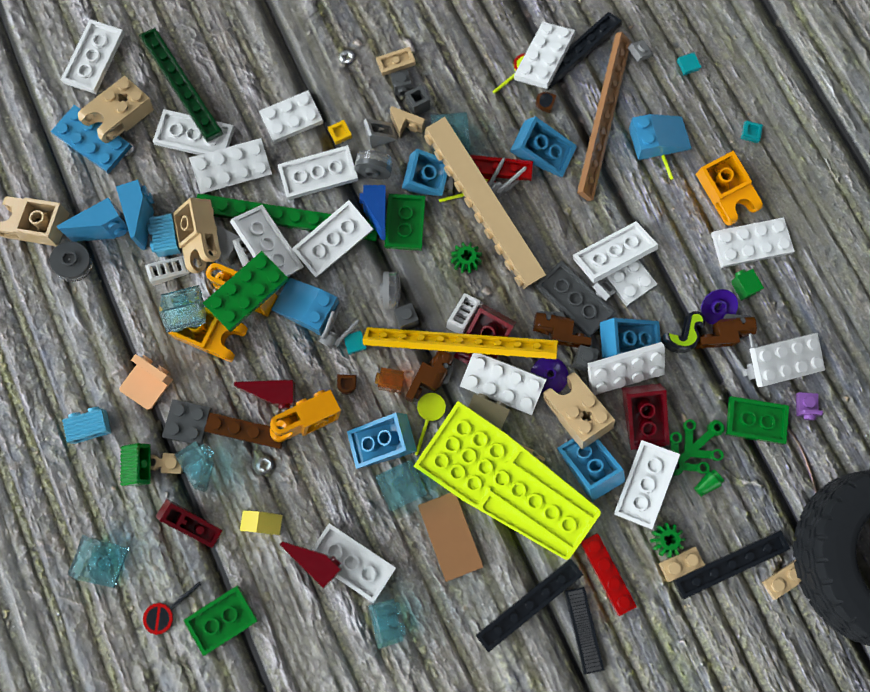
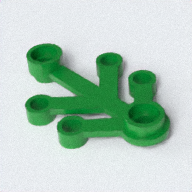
(692, 449)

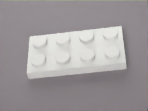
(544, 55)
(92, 56)
(181, 133)
(230, 166)
(317, 172)
(262, 234)
(332, 239)
(752, 242)
(615, 252)
(787, 359)
(626, 368)
(503, 382)
(647, 484)
(361, 567)

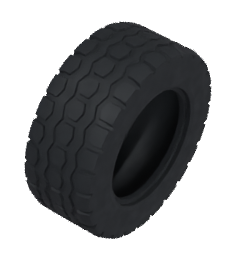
(828, 554)

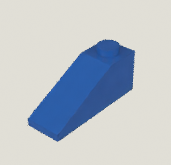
(374, 206)

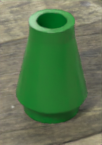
(710, 482)

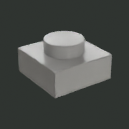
(640, 50)
(604, 289)

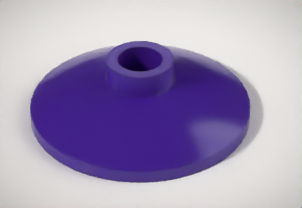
(727, 305)
(559, 370)

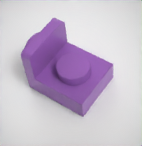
(807, 406)

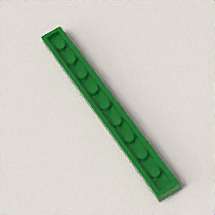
(280, 215)

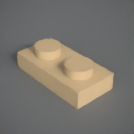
(395, 61)
(681, 564)

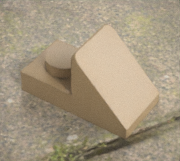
(404, 119)

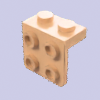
(145, 382)

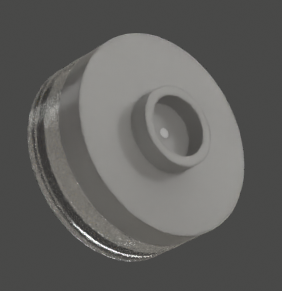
(390, 290)

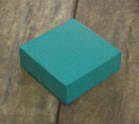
(689, 63)
(751, 131)
(354, 342)

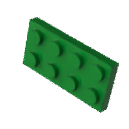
(245, 291)

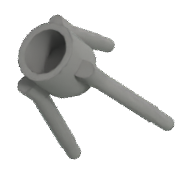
(499, 189)
(328, 337)
(750, 369)

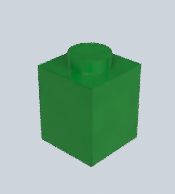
(746, 284)

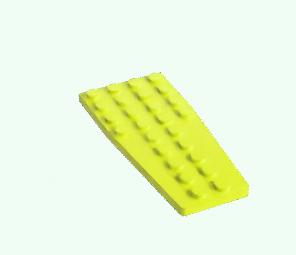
(506, 482)

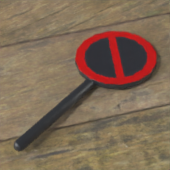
(159, 617)

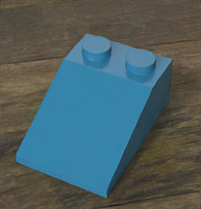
(658, 135)
(543, 146)
(137, 209)
(95, 223)
(305, 305)
(625, 335)
(382, 440)
(592, 467)

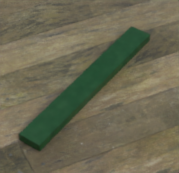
(181, 85)

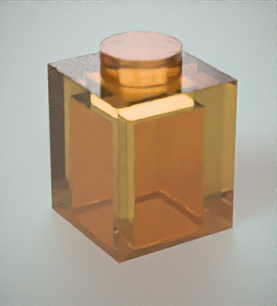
(390, 380)

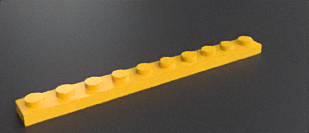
(461, 343)

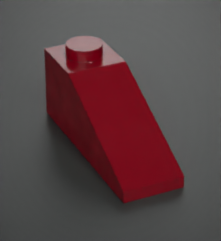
(275, 392)
(188, 523)
(316, 564)

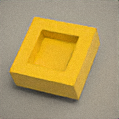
(339, 132)

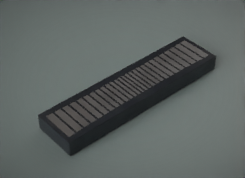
(584, 630)

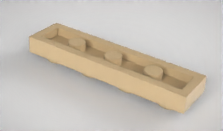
(782, 581)

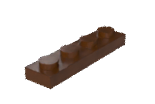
(240, 430)

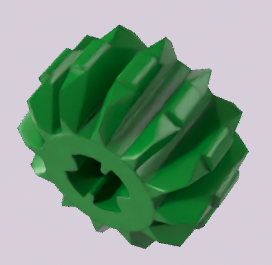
(470, 264)
(666, 531)

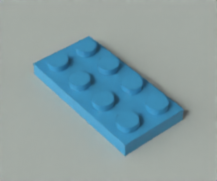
(87, 143)

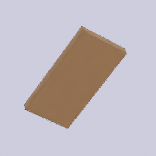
(450, 536)

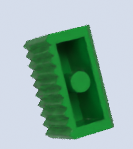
(135, 464)

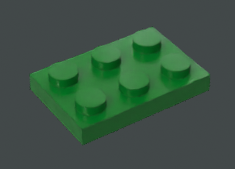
(405, 222)
(757, 420)
(220, 620)

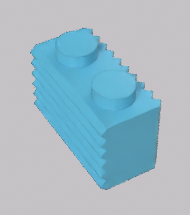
(163, 235)
(87, 425)

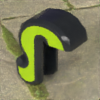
(689, 336)

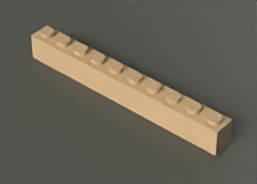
(484, 203)

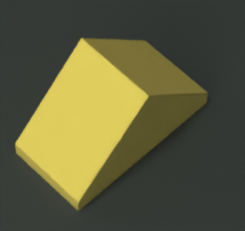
(261, 522)

